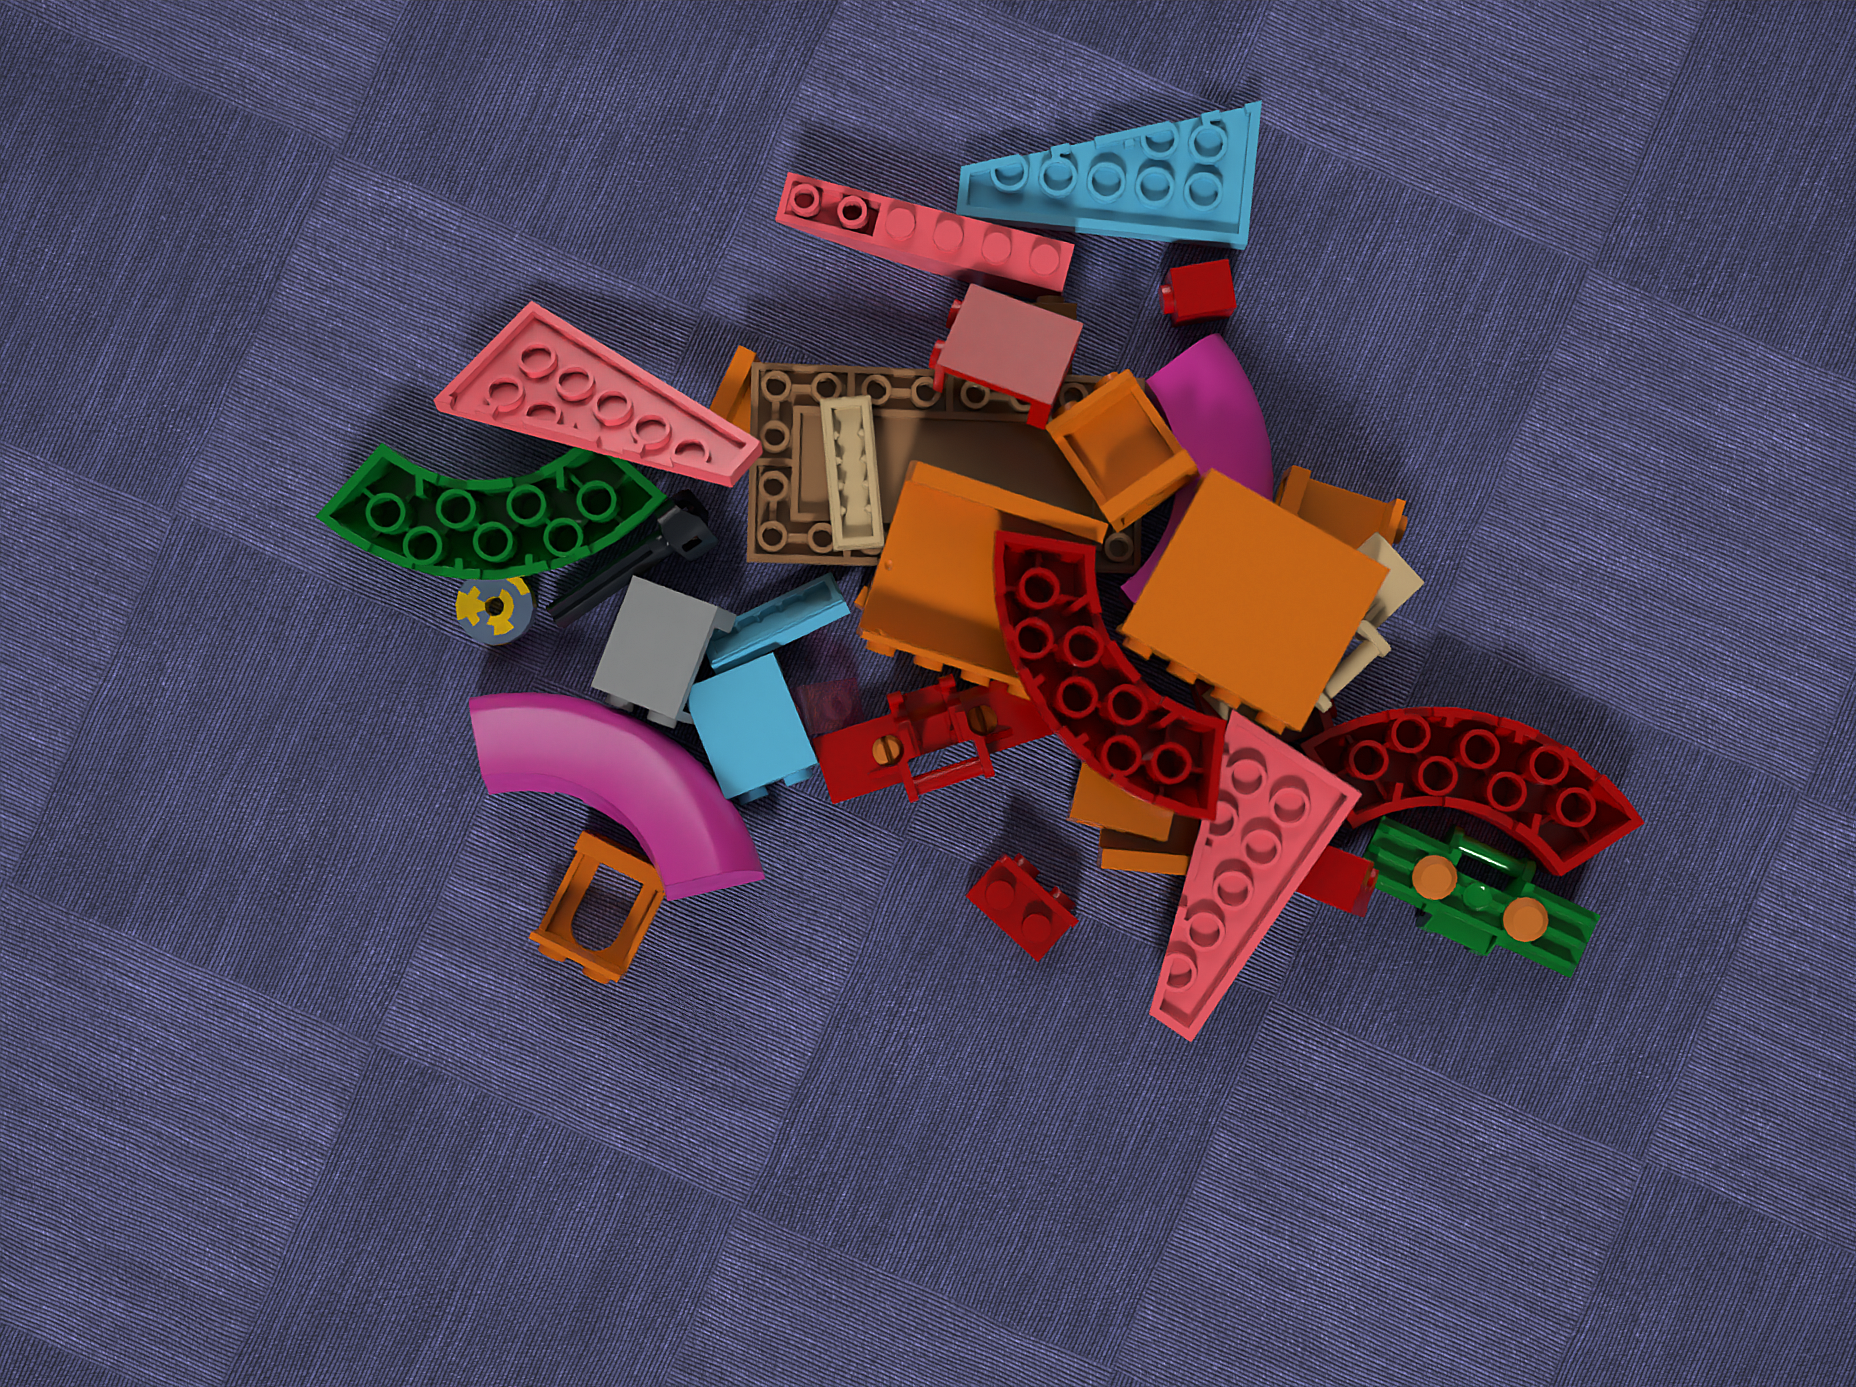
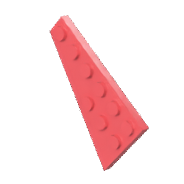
(577, 392)
(1245, 867)

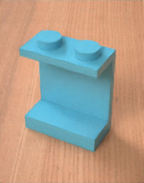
(751, 729)

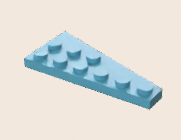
(1145, 183)

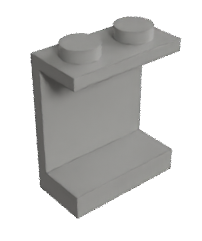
(657, 650)

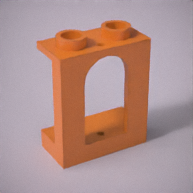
(556, 930)

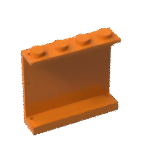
(937, 574)
(1252, 603)

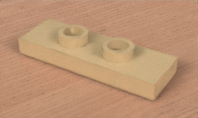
(851, 473)

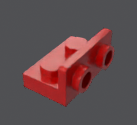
(1022, 905)

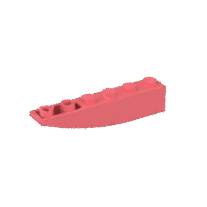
(927, 238)

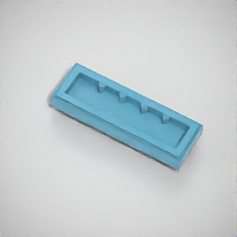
(777, 623)

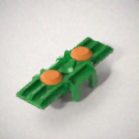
(1471, 912)

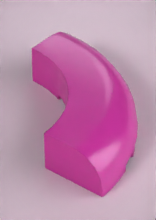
(1219, 424)
(624, 772)

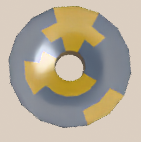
(508, 626)

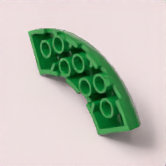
(490, 525)

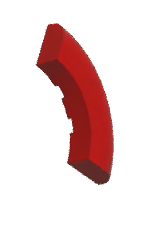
(1088, 686)
(1481, 766)

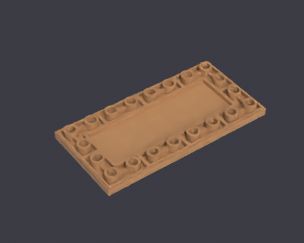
(958, 430)

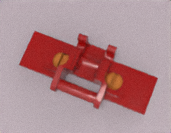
(922, 722)

